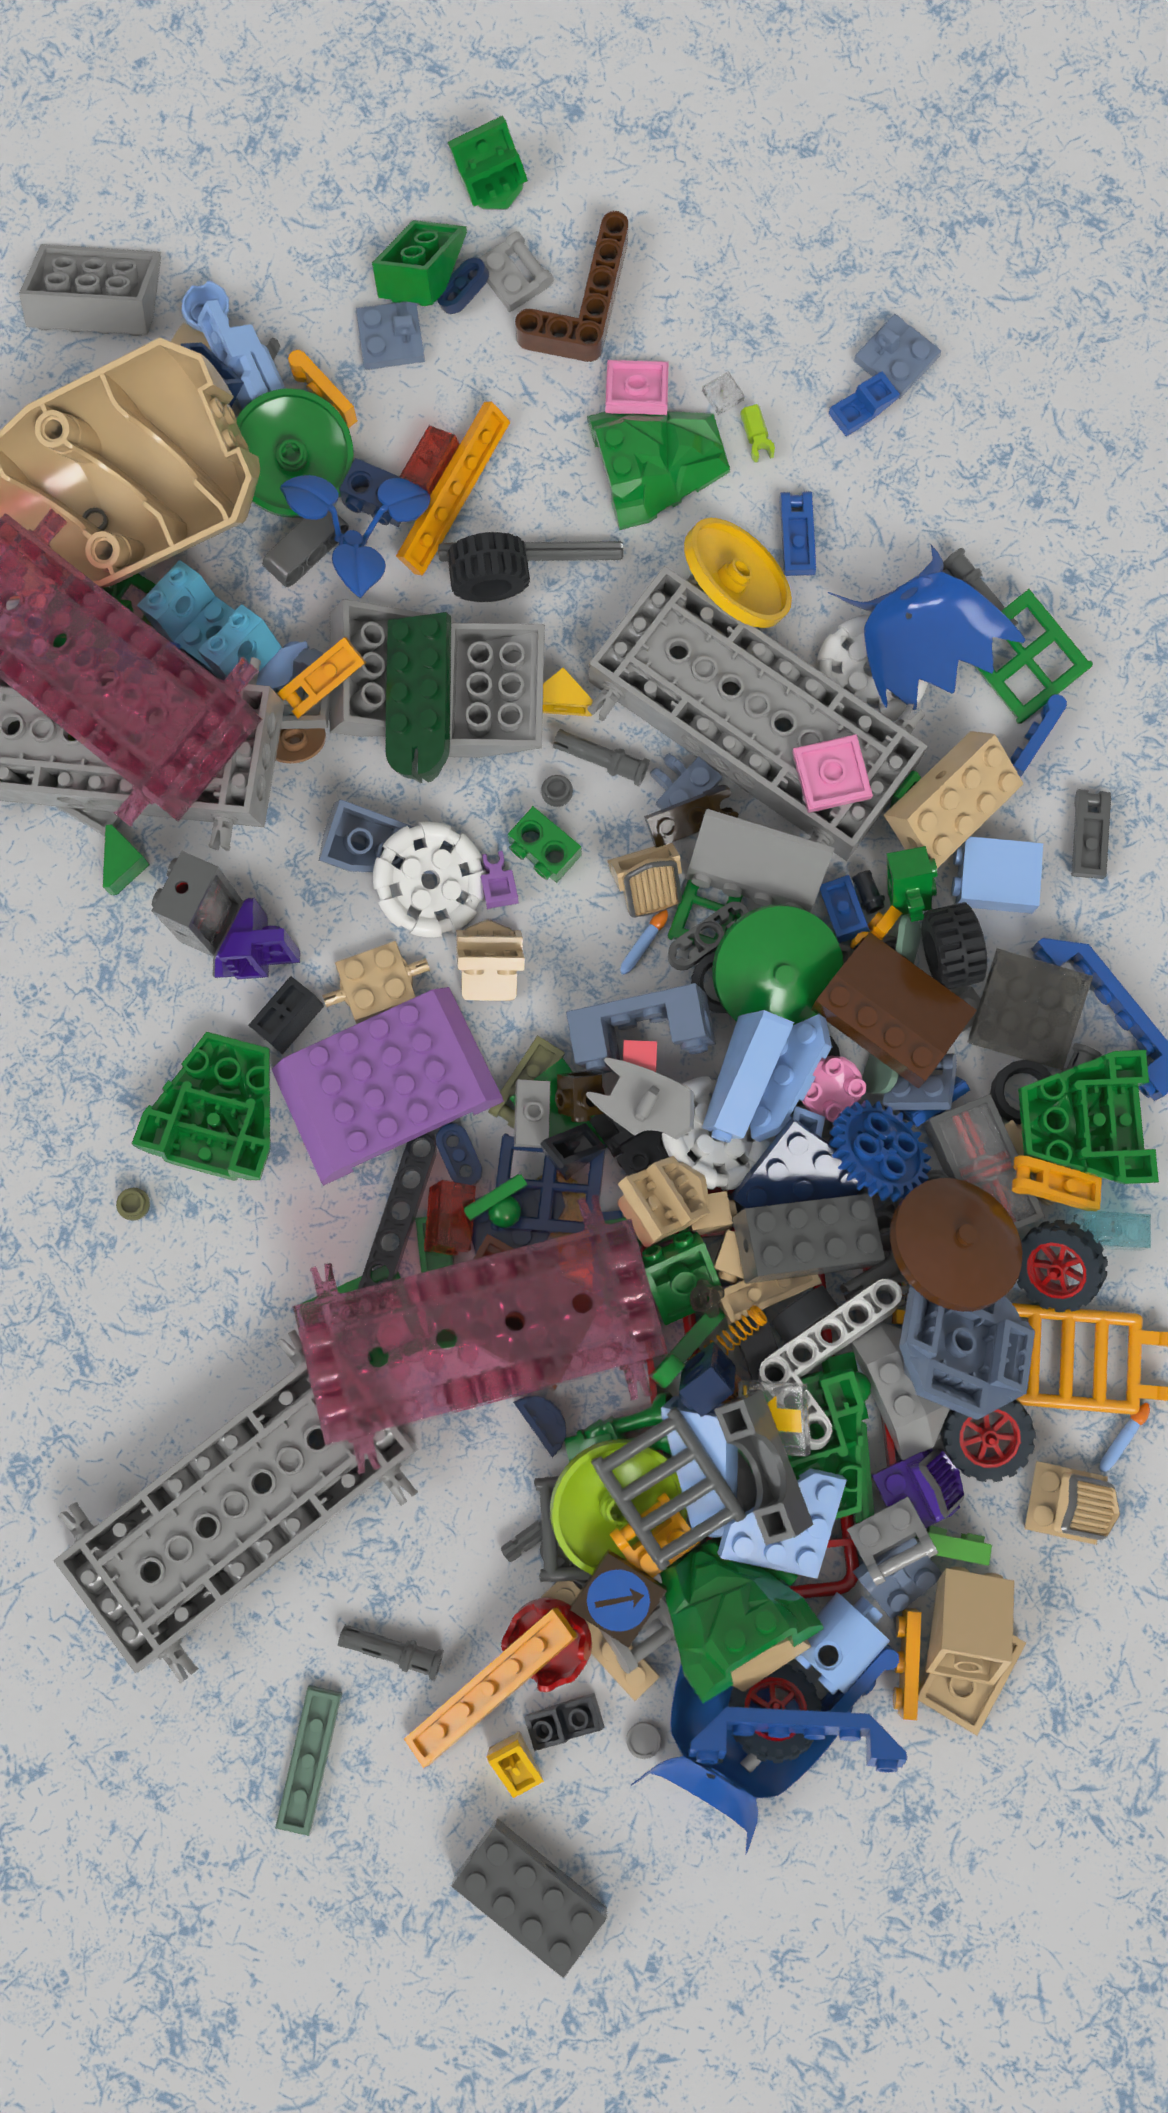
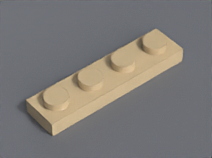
(633, 1683)

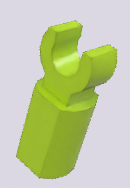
(756, 431)

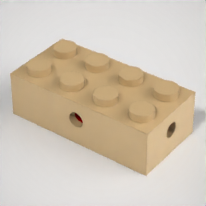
(955, 797)

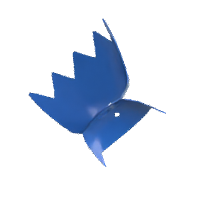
(946, 626)
(733, 1788)

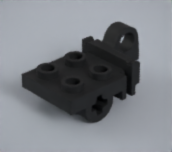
(637, 1150)

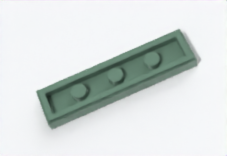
(308, 1760)

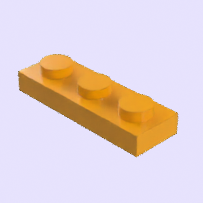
(906, 1695)

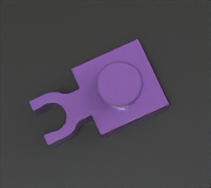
(498, 885)

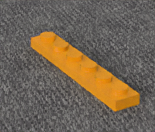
(453, 488)
(490, 1687)

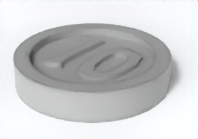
(643, 1740)

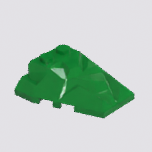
(656, 460)
(213, 1111)
(1091, 1119)
(843, 1405)
(729, 1615)

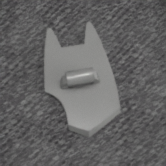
(646, 1101)

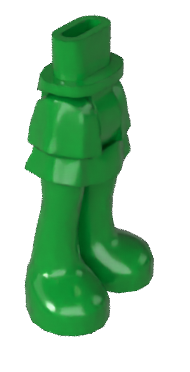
(616, 1428)

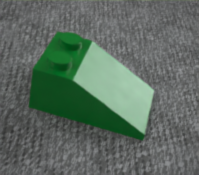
(418, 262)

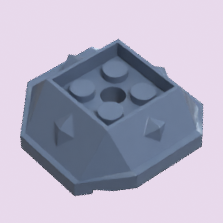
(967, 1357)

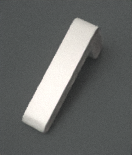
(822, 1350)

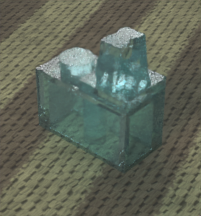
(1117, 1229)

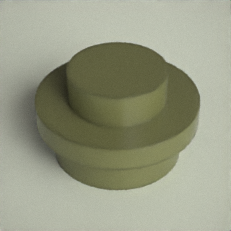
(133, 1204)

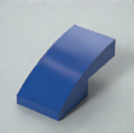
(865, 404)

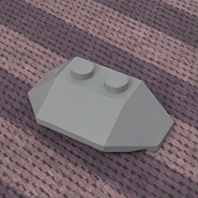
(908, 1417)

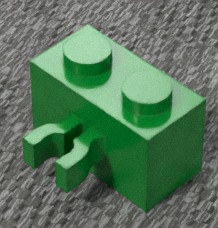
(911, 881)

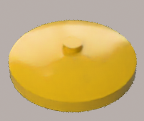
(737, 572)

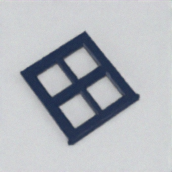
(548, 1186)

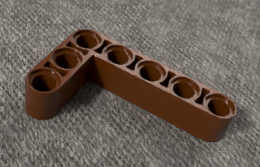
(594, 300)

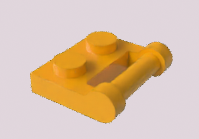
(664, 1534)

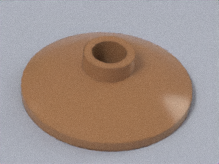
(299, 744)

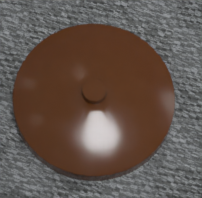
(956, 1244)

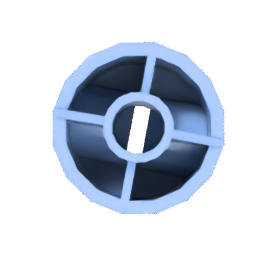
(852, 1634)

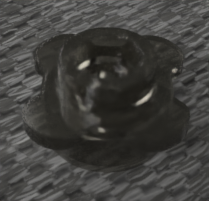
(699, 1295)

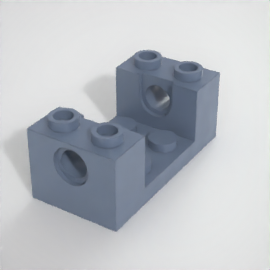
(594, 1026)

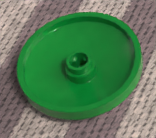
(294, 437)
(775, 963)

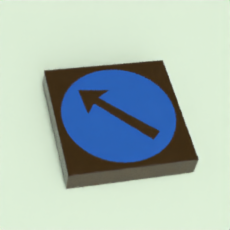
(618, 1598)

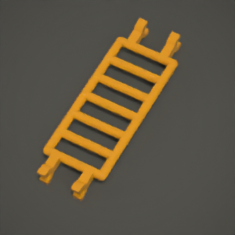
(1102, 1319)

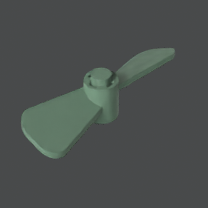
(877, 1075)

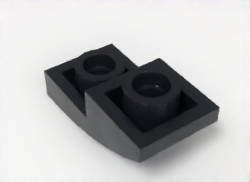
(757, 1349)
(564, 1721)

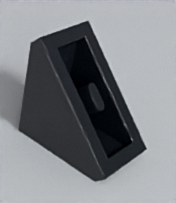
(572, 1149)

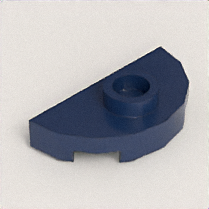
(544, 1420)

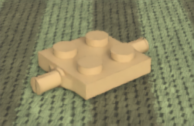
(375, 981)

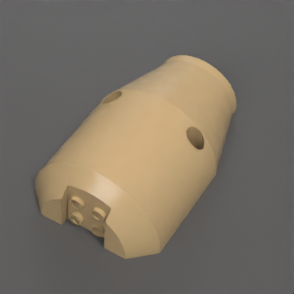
(143, 445)

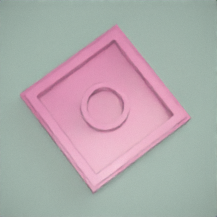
(637, 387)
(832, 773)

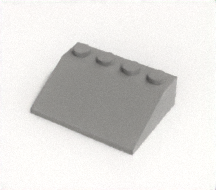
(91, 289)
(496, 688)
(360, 700)
(757, 862)

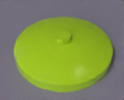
(586, 1512)

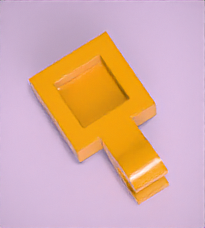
(879, 925)

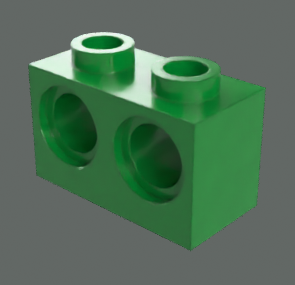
(550, 839)

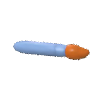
(656, 924)
(1124, 1438)

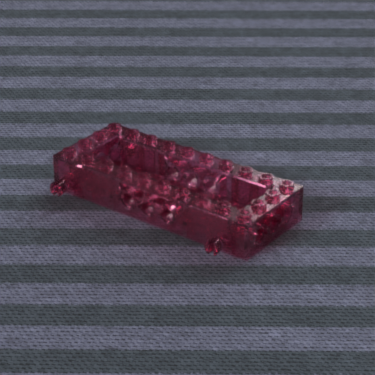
(202, 715)
(488, 1358)

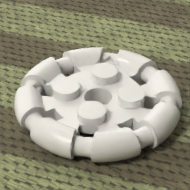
(852, 667)
(443, 865)
(710, 1152)

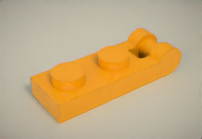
(306, 371)
(322, 676)
(1057, 1183)

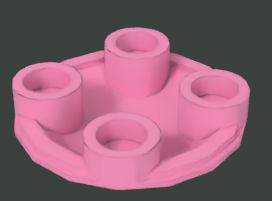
(835, 1087)

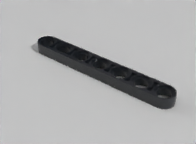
(403, 1227)

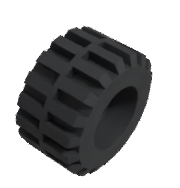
(488, 567)
(954, 945)

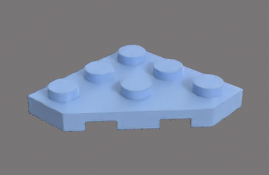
(791, 1076)
(797, 1555)

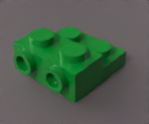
(675, 1272)

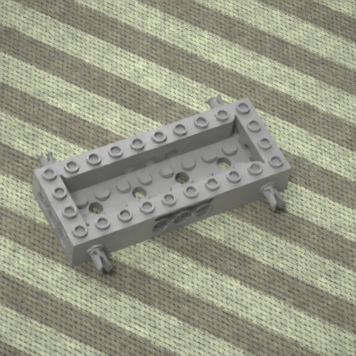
(739, 730)
(50, 770)
(252, 1527)

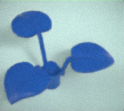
(354, 562)

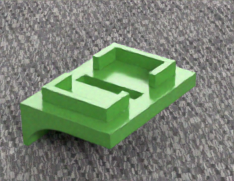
(967, 1548)

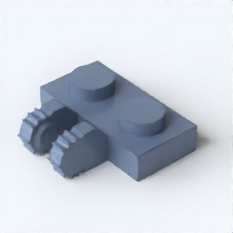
(691, 781)

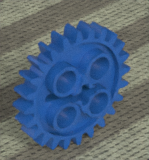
(879, 1150)

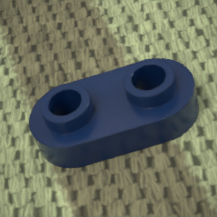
(464, 285)
(458, 1156)

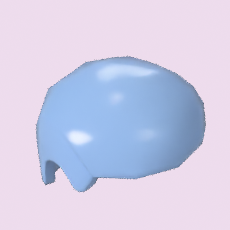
(196, 298)

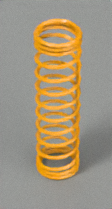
(756, 1314)

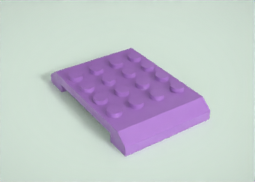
(385, 1082)

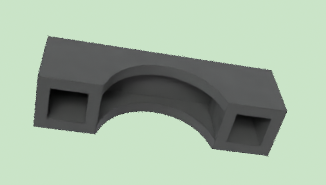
(779, 1501)

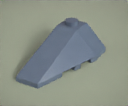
(357, 836)

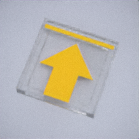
(789, 1411)

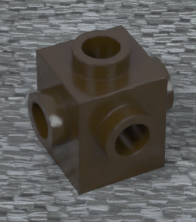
(572, 1097)

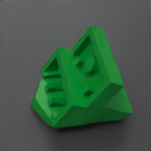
(489, 165)

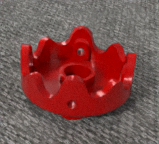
(571, 1660)

